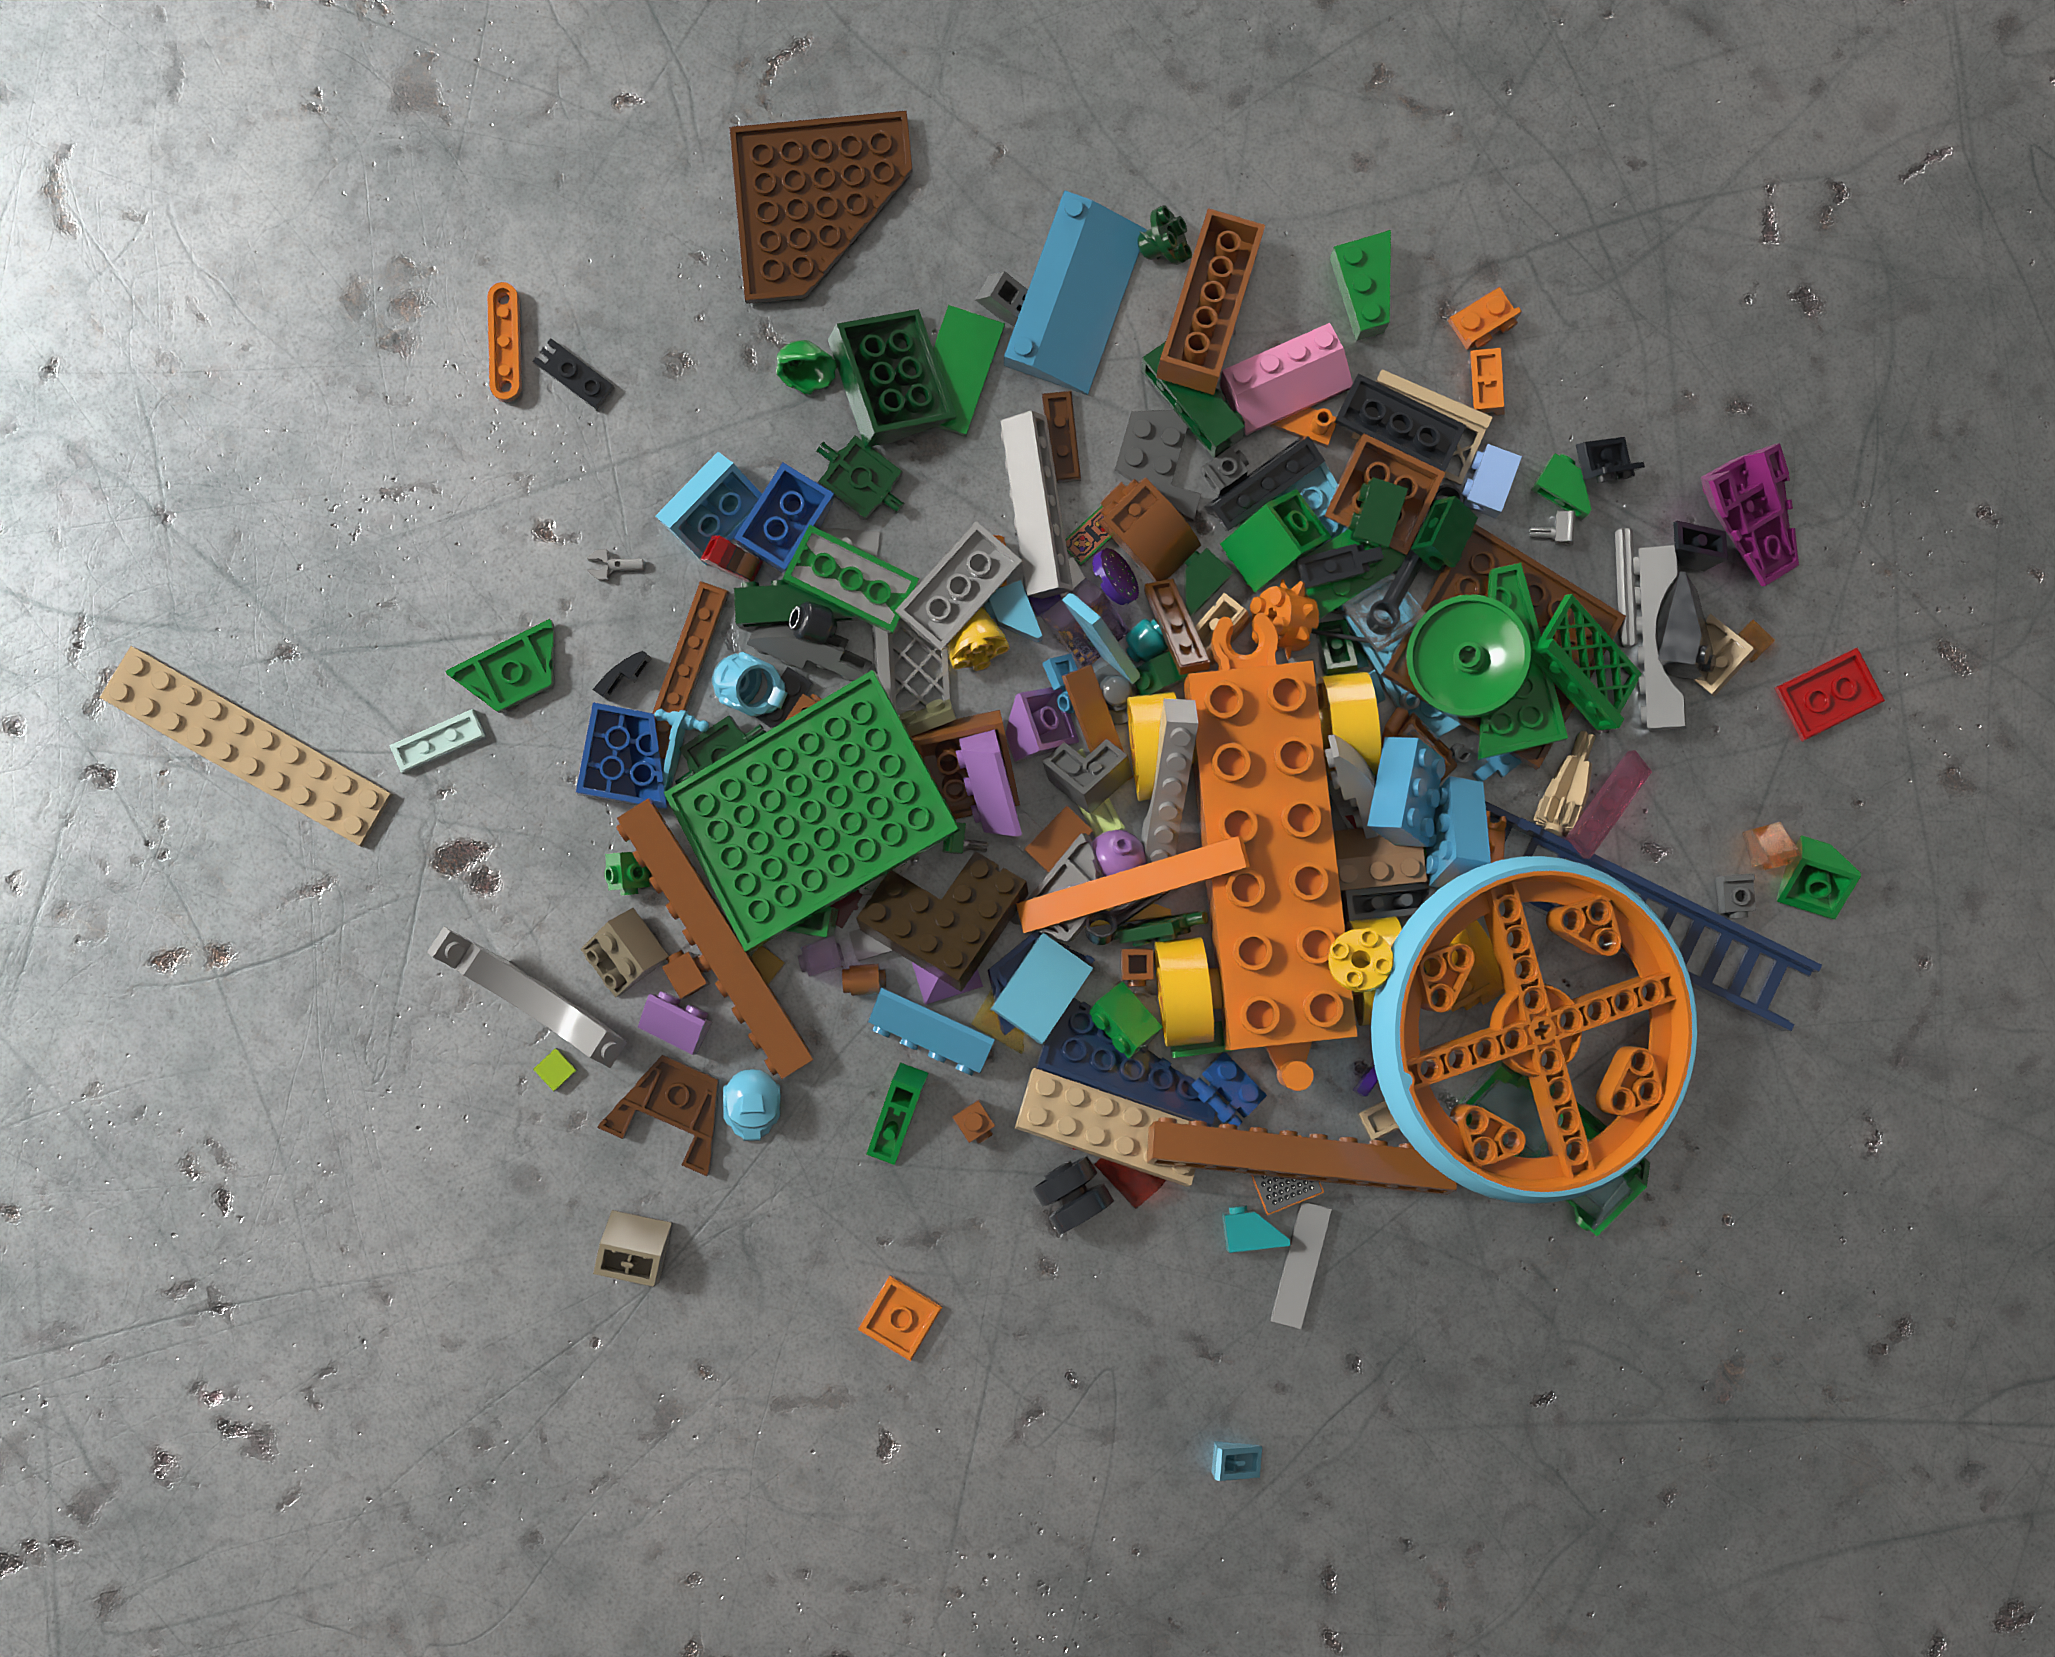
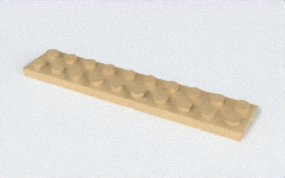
(246, 746)

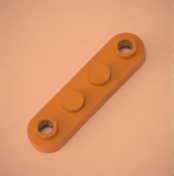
(504, 342)

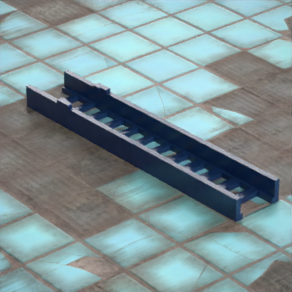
(1700, 917)

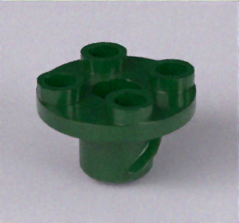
(1165, 237)

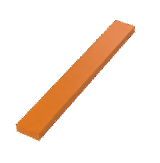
(1133, 884)

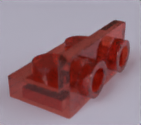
(1131, 1183)

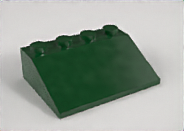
(890, 376)

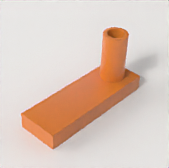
(1309, 422)

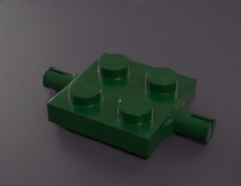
(860, 477)
(715, 744)
(1160, 928)

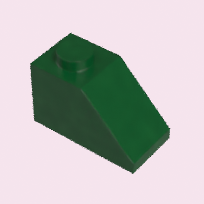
(1203, 579)
(1158, 675)

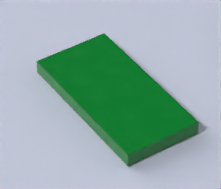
(965, 356)

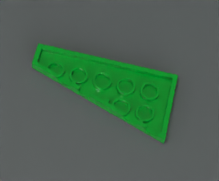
(1535, 712)

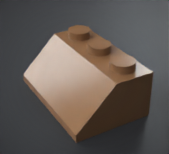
(1376, 861)

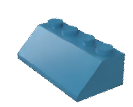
(930, 1030)

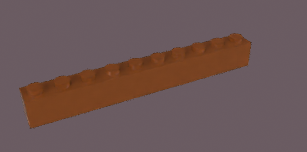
(715, 938)
(1293, 1156)

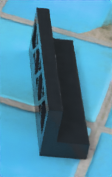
(1265, 482)

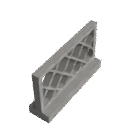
(884, 666)

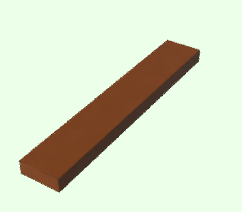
(689, 656)

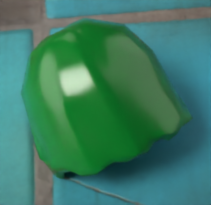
(805, 366)

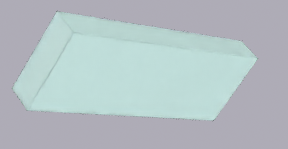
(438, 741)

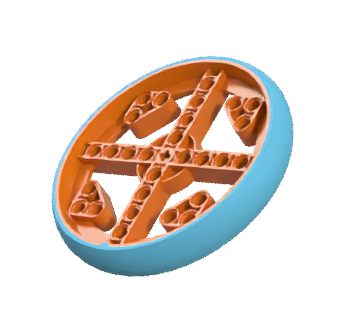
(1535, 1030)

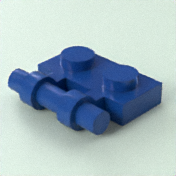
(1234, 1085)

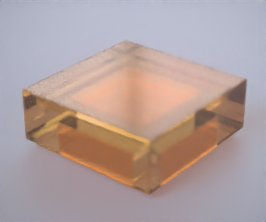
(1756, 637)

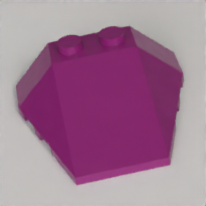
(1753, 510)

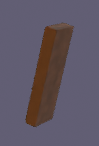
(1062, 433)

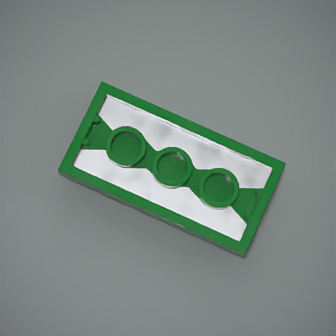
(849, 578)

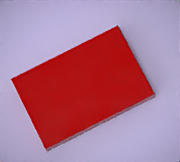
(1829, 694)

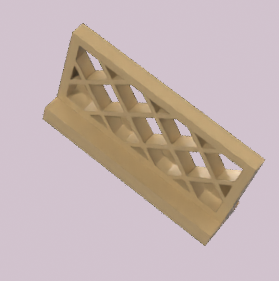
(1470, 417)

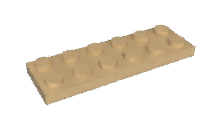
(1094, 1123)

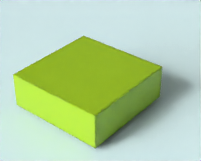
(555, 1069)

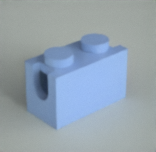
(1491, 480)

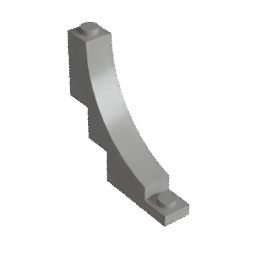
(528, 995)

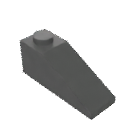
(1002, 296)

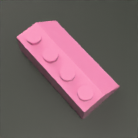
(1287, 378)

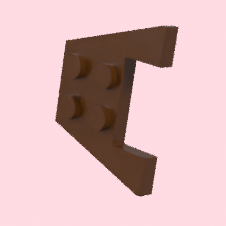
(677, 1097)

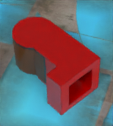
(731, 559)

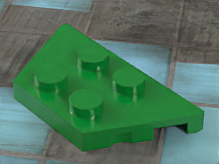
(1334, 595)
(510, 669)

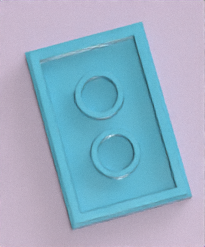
(1101, 637)
(1041, 988)

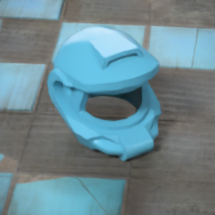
(739, 679)
(751, 1104)

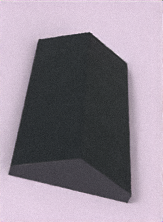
(1400, 422)

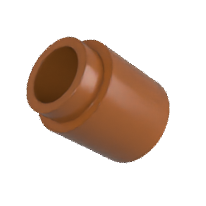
(863, 979)

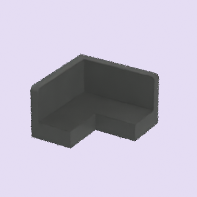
(1091, 778)

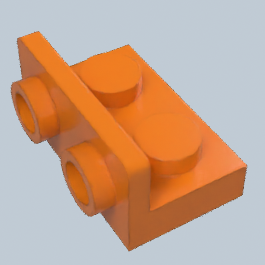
(1484, 318)

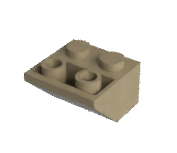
(624, 952)
(633, 1248)

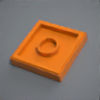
(900, 1318)

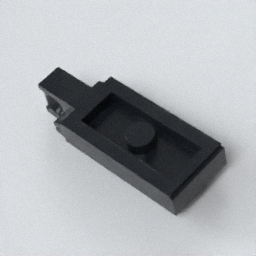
(1337, 564)

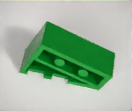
(1364, 282)

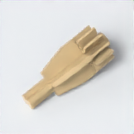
(1568, 789)

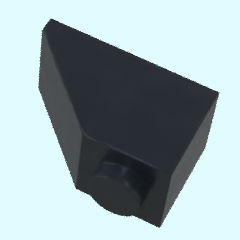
(1699, 546)

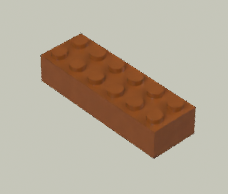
(1210, 301)

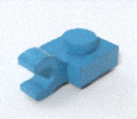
(1501, 764)

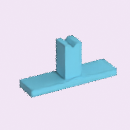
(1377, 686)

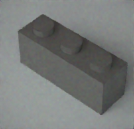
(1384, 901)

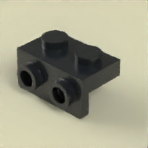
(1606, 459)

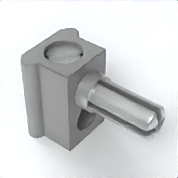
(1562, 533)

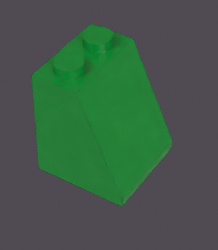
(1275, 539)

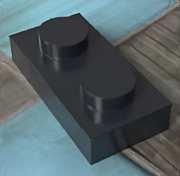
(795, 686)

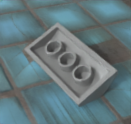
(958, 586)

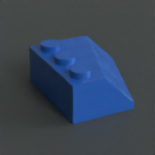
(621, 757)

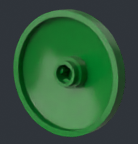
(1469, 656)

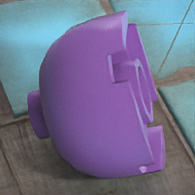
(1118, 852)

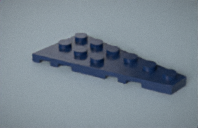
(1087, 1056)

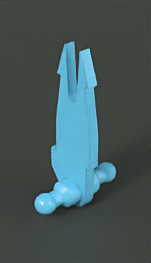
(680, 722)

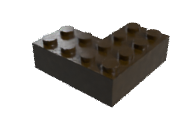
(947, 933)

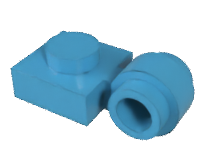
(1055, 669)

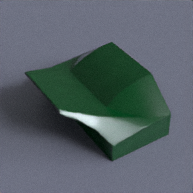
(1338, 654)

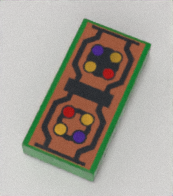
(1087, 538)

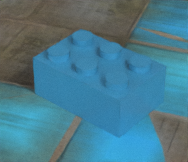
(1406, 792)
(1459, 832)

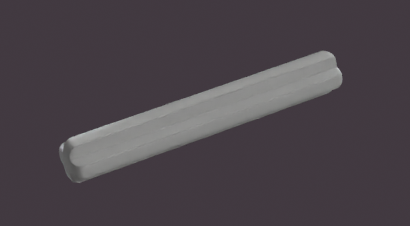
(1626, 586)

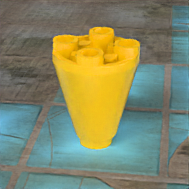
(977, 643)

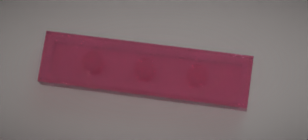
(1609, 804)

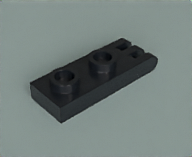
(574, 375)

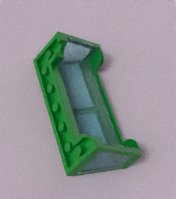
(1512, 1099)

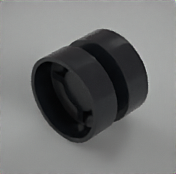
(1069, 1187)

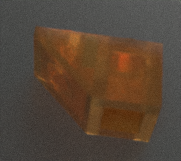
(1769, 846)

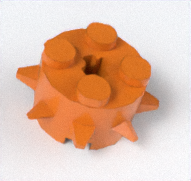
(1290, 613)

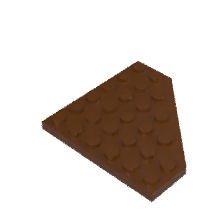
(810, 194)

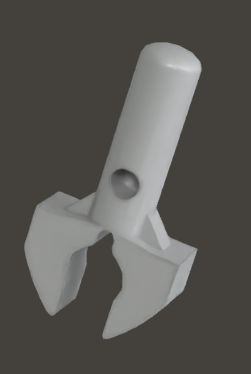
(612, 564)

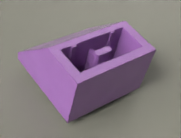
(673, 1023)

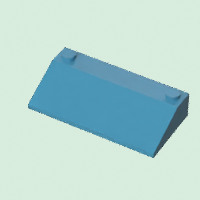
(1074, 294)

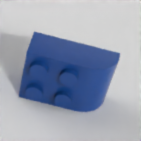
(783, 516)

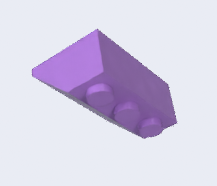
(988, 784)

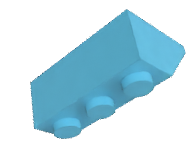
(710, 505)

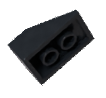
(1686, 641)

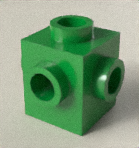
(625, 873)

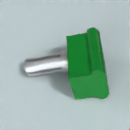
(957, 842)

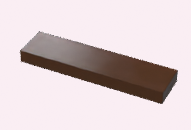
(1176, 626)

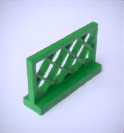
(1576, 681)

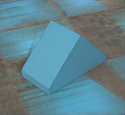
(1236, 1461)

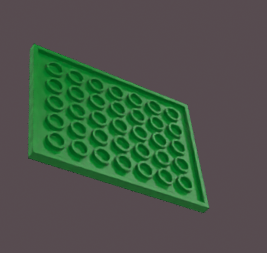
(811, 811)

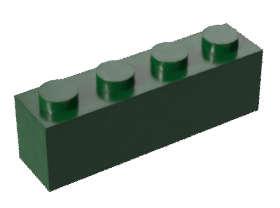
(1202, 412)
(774, 604)

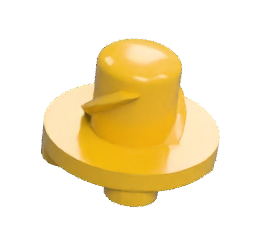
(1360, 960)

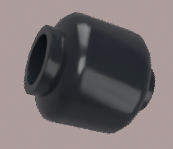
(812, 623)

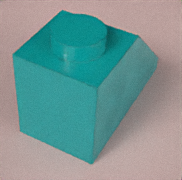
(1249, 1231)

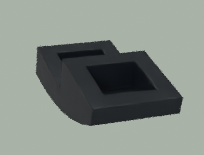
(630, 667)

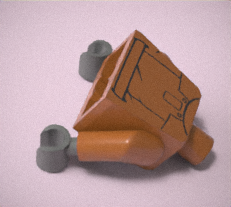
(1411, 726)

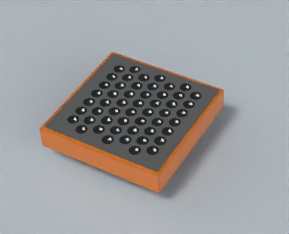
(1281, 1193)

